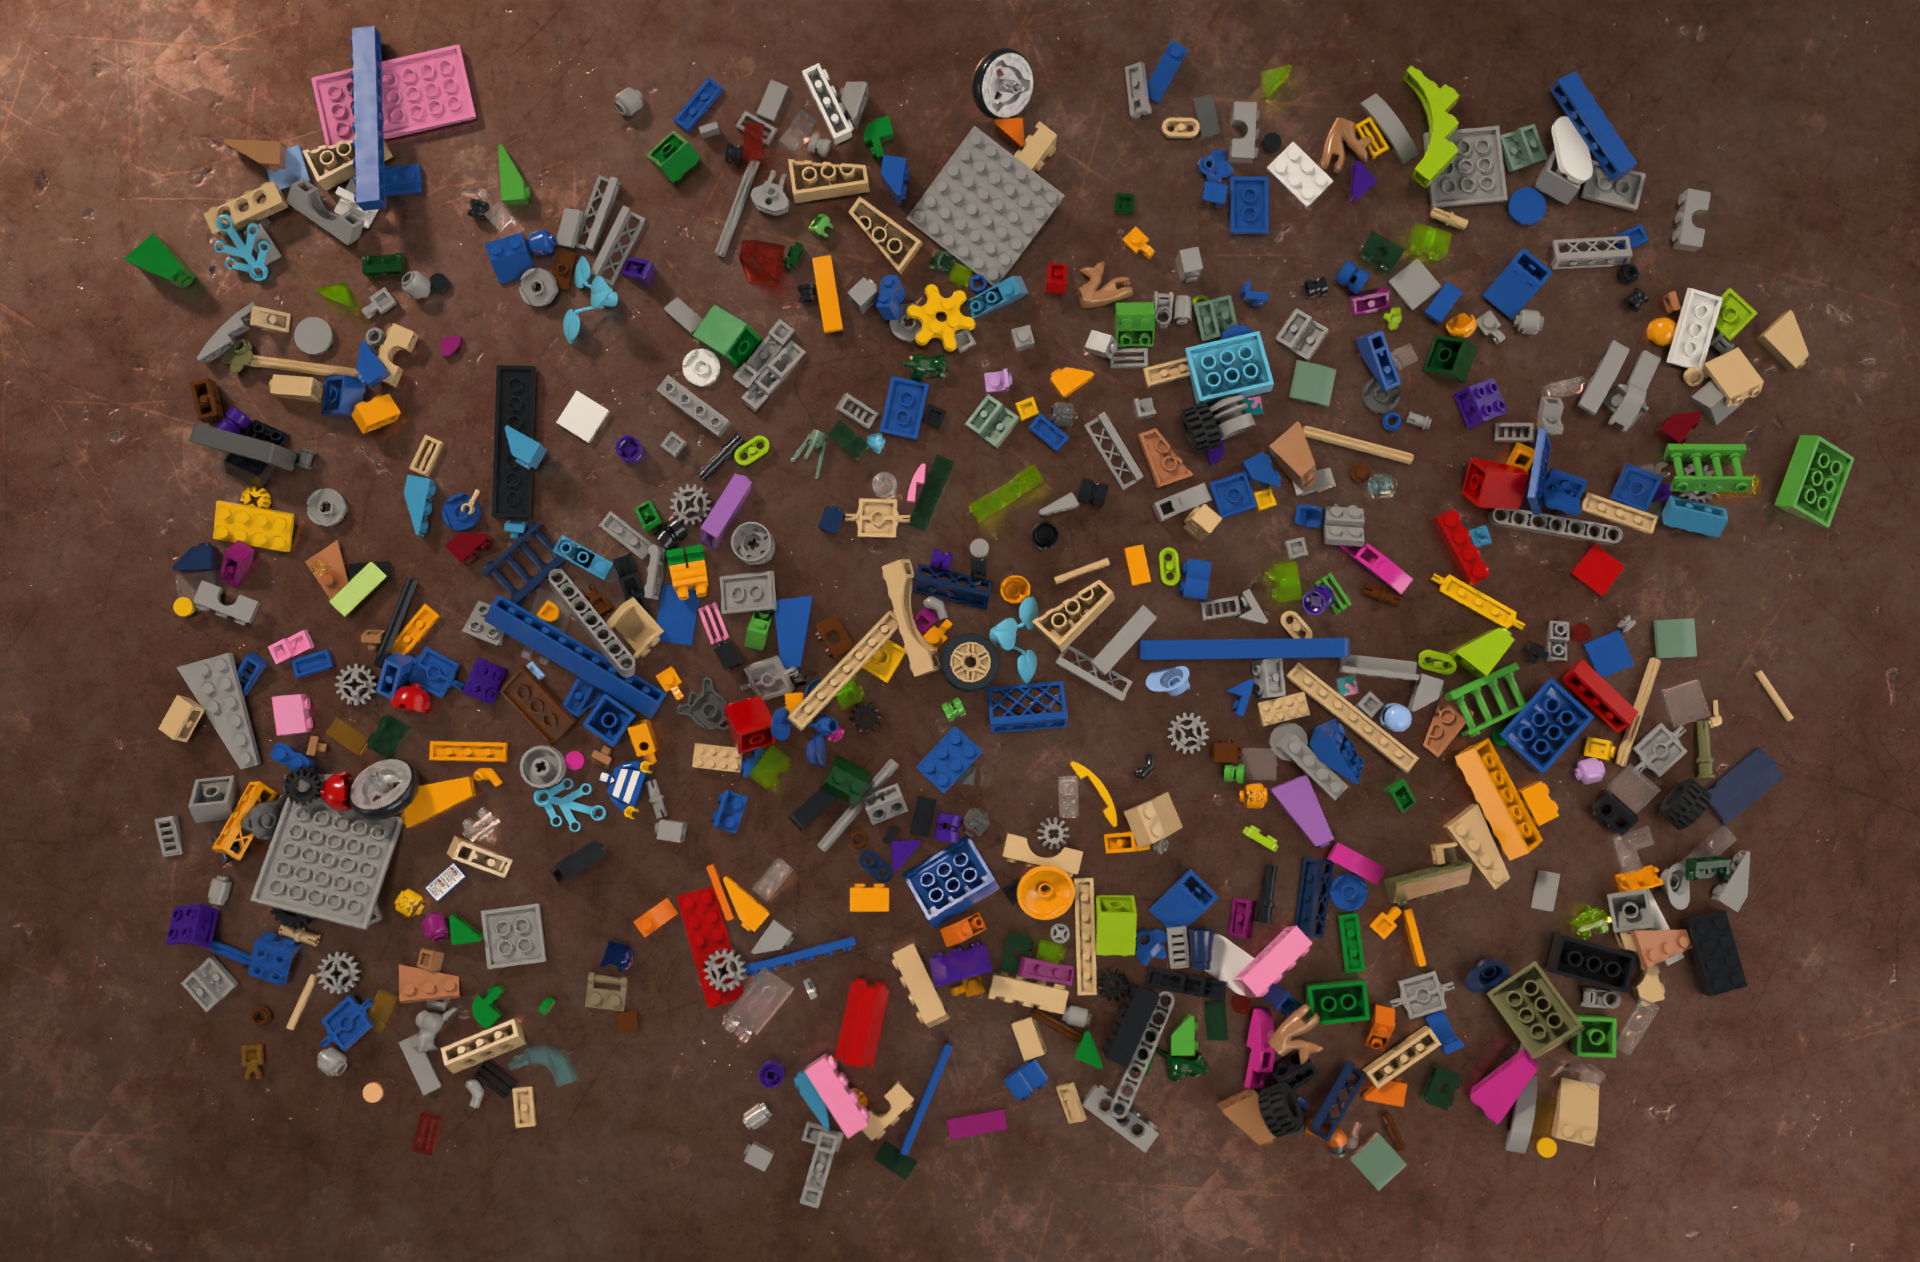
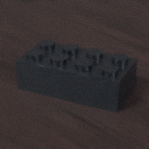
(1714, 953)
(1591, 963)
(1131, 1024)

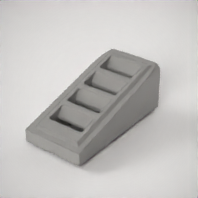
(840, 408)
(1524, 440)
(1063, 504)
(1237, 603)
(175, 827)
(1179, 959)

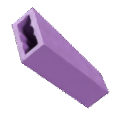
(724, 511)
(1303, 808)

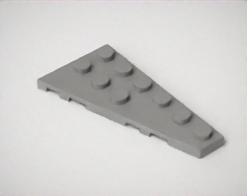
(220, 693)

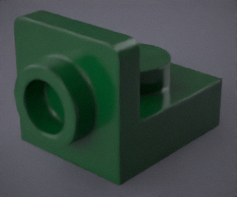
(795, 253)

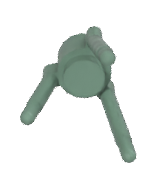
(815, 440)

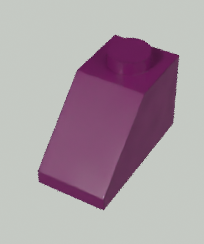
(236, 563)

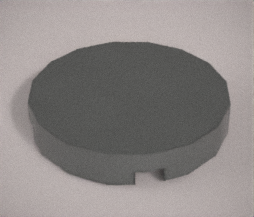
(1377, 399)

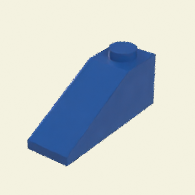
(1165, 71)
(1379, 359)

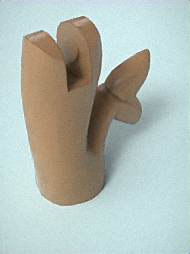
(1334, 149)
(1111, 292)
(1282, 1038)

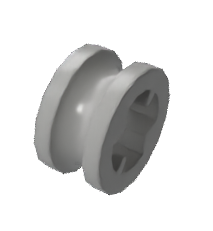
(1626, 624)

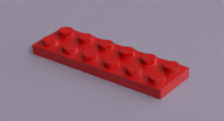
(706, 935)

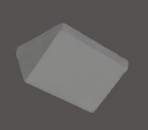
(1712, 403)
(1630, 910)

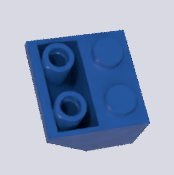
(893, 177)

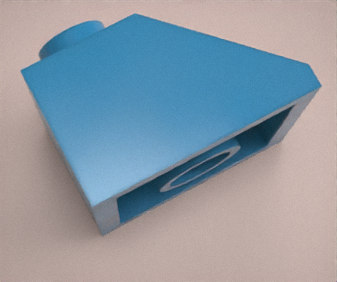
(526, 450)

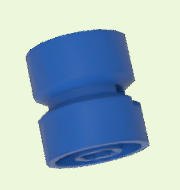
(1347, 272)

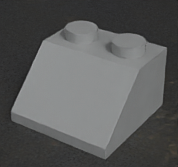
(1555, 183)
(213, 799)

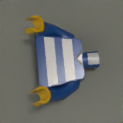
(626, 785)

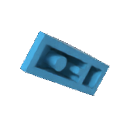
(812, 1098)

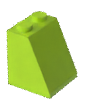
(1483, 652)
(1115, 925)

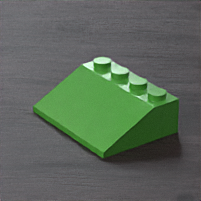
(1814, 480)

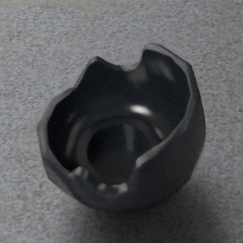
(1044, 535)

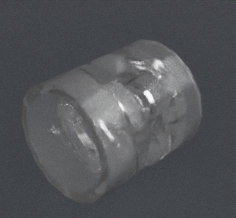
(884, 485)

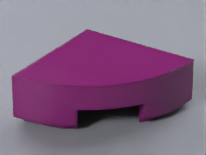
(450, 345)

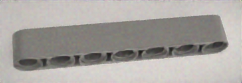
(1563, 526)
(595, 630)
(1141, 1065)

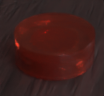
(1580, 632)
(1241, 1004)

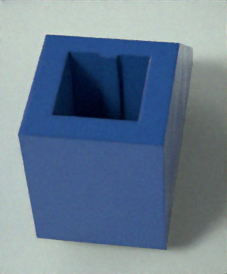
(1261, 472)

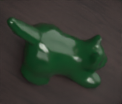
(924, 366)
(1180, 1068)

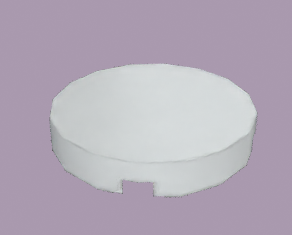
(701, 367)

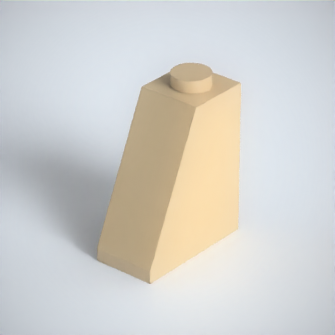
(1785, 342)
(296, 388)

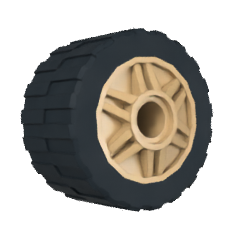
(973, 647)

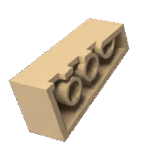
(1037, 147)
(335, 162)
(826, 180)
(891, 239)
(1072, 617)
(1028, 992)

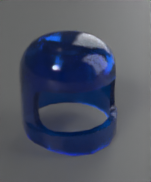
(617, 954)

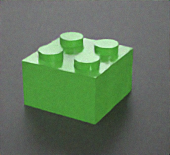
(1597, 1038)

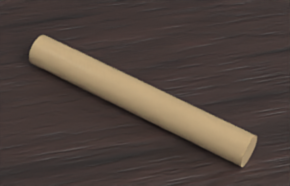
(1081, 571)
(1774, 696)
(302, 1001)

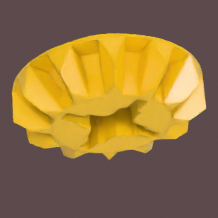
(264, 500)

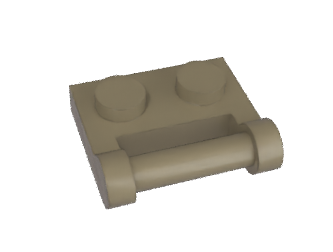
(606, 998)

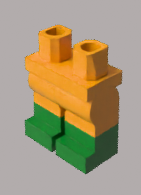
(688, 578)

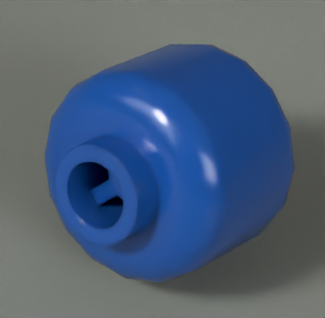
(541, 242)

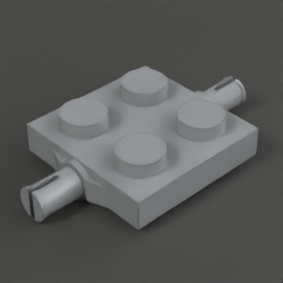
(769, 678)
(1659, 749)
(1422, 994)

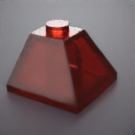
(761, 261)

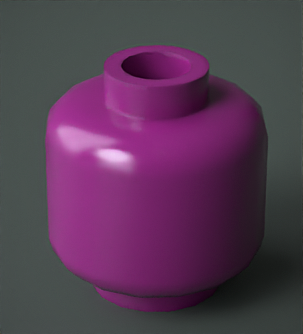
(435, 927)

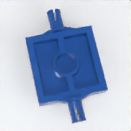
(434, 672)
(347, 1023)

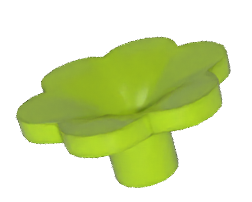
(1393, 318)

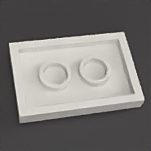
(1299, 175)

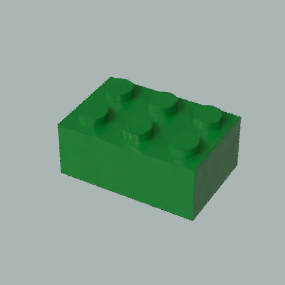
(1337, 1001)

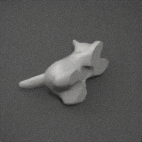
(429, 1026)

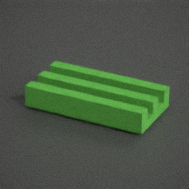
(1347, 602)

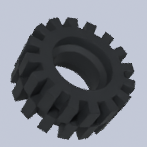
(304, 774)

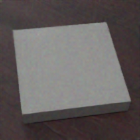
(1414, 284)

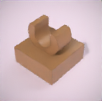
(373, 638)
(313, 745)
(602, 758)

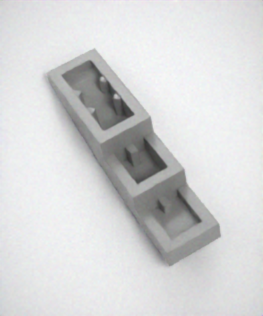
(225, 335)
(773, 376)
(1603, 377)
(1123, 640)

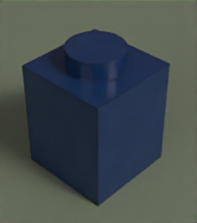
(831, 520)

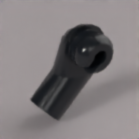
(1148, 768)

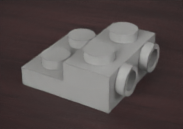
(1344, 525)

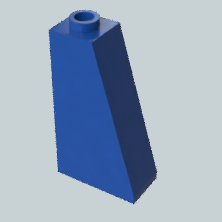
(792, 628)

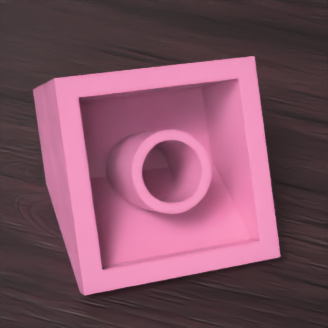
(292, 714)

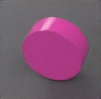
(574, 760)

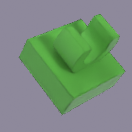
(819, 224)

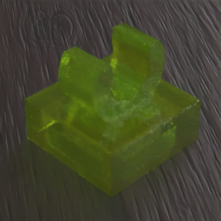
(960, 275)

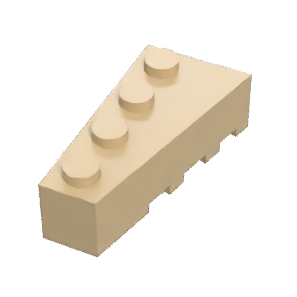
(1478, 846)
(920, 986)

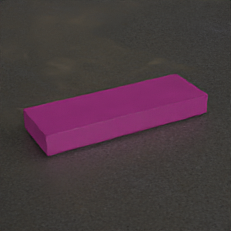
(1047, 971)
(977, 1124)

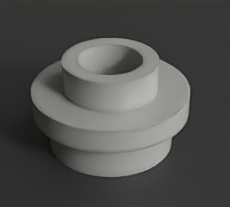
(375, 331)
(1160, 846)

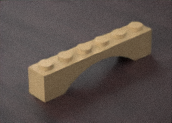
(899, 580)

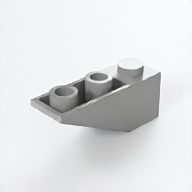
(1181, 502)
(1734, 889)

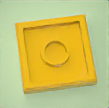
(885, 661)

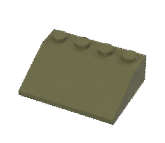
(1428, 881)
(1535, 1010)

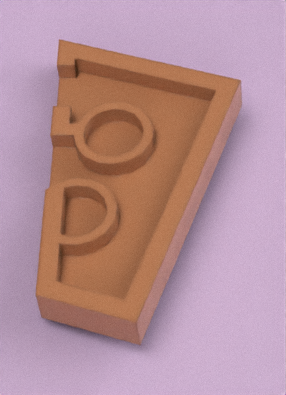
(1162, 461)
(337, 575)
(1444, 726)
(1660, 945)
(426, 985)

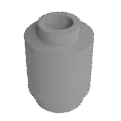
(1182, 309)
(219, 890)
(1076, 1016)
(757, 1116)

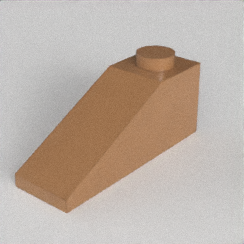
(265, 153)

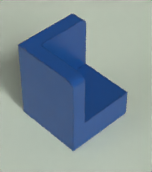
(1215, 193)
(1309, 516)

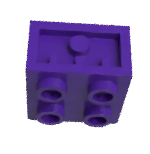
(1480, 403)
(192, 925)

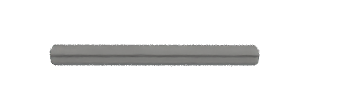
(737, 208)
(849, 815)

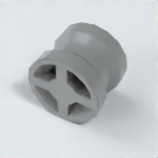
(1059, 933)

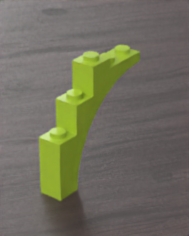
(1442, 125)

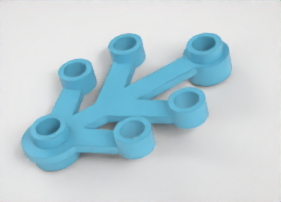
(243, 250)
(566, 803)

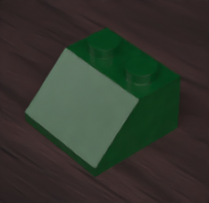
(1450, 358)
(846, 781)

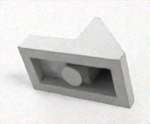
(1255, 613)

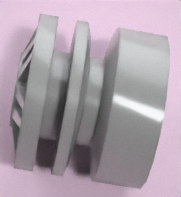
(1231, 416)
(748, 534)

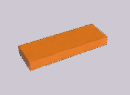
(720, 892)

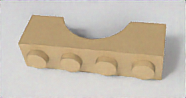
(1017, 848)
(1647, 984)

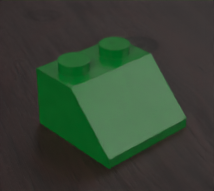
(673, 156)

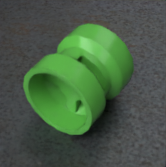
(949, 711)
(1231, 770)

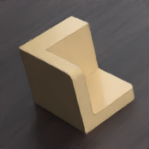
(1443, 852)

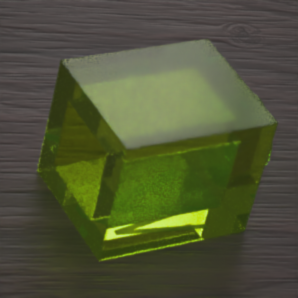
(1050, 951)

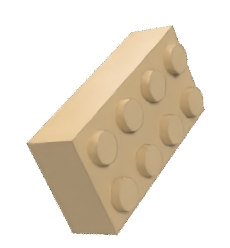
(1283, 709)
(717, 758)

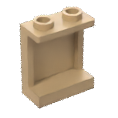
(1734, 376)
(636, 627)

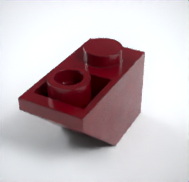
(1676, 427)
(466, 545)

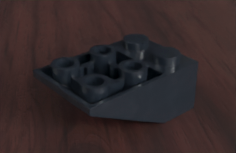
(252, 470)

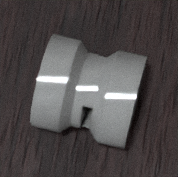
(819, 145)

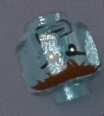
(1382, 485)

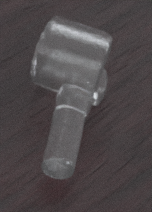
(481, 193)
(1353, 1142)

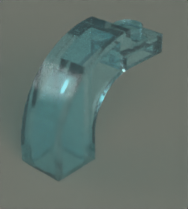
(551, 1057)

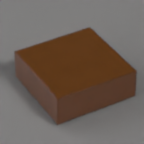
(627, 1021)

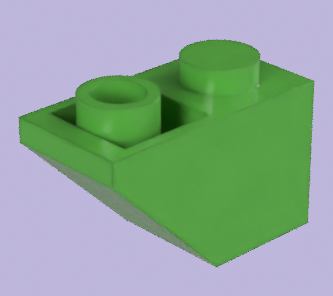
(759, 629)
(1182, 1037)

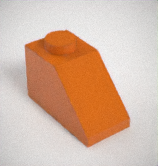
(656, 917)
(1390, 1093)

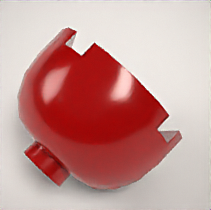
(412, 698)
(336, 791)

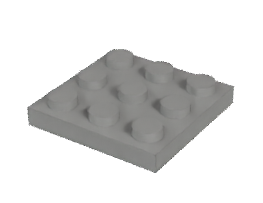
(513, 936)

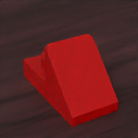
(1056, 278)

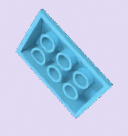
(1229, 368)

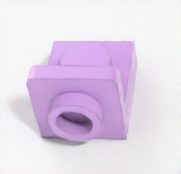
(997, 381)

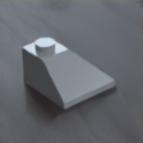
(854, 100)

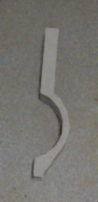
(1636, 391)

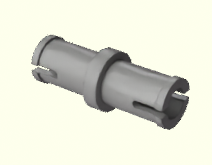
(656, 798)

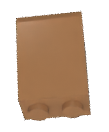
(1294, 457)
(1245, 1113)

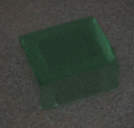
(942, 261)

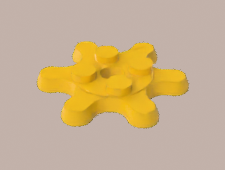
(931, 326)

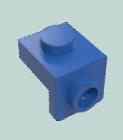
(1255, 298)

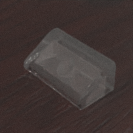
(1564, 388)

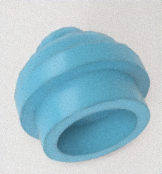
(876, 442)

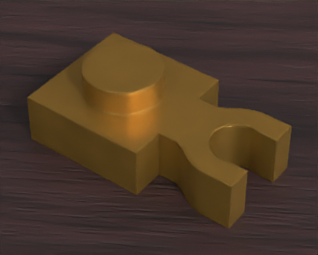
(252, 1057)

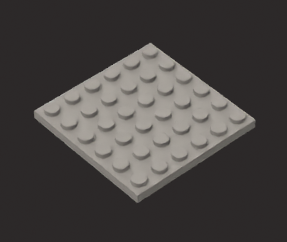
(985, 206)
(326, 863)

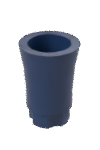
(1201, 947)

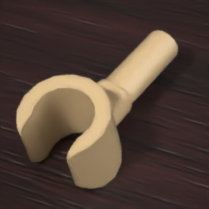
(471, 502)
(1716, 720)

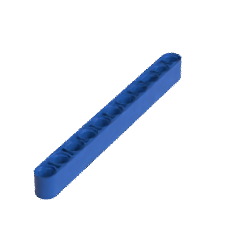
(1244, 648)

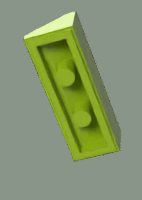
(357, 589)

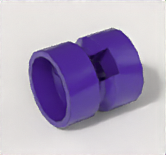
(234, 422)
(629, 449)
(1318, 599)
(945, 834)
(772, 1073)

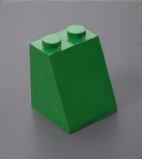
(161, 261)
(727, 336)

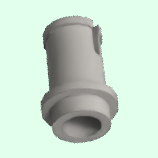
(1419, 420)

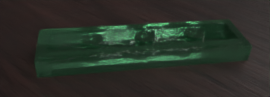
(931, 493)

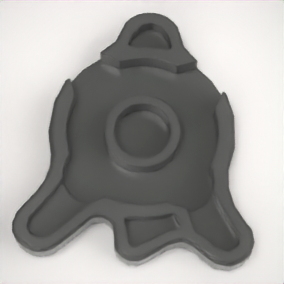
(706, 707)
(264, 818)

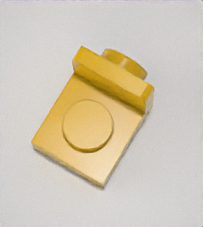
(1599, 748)

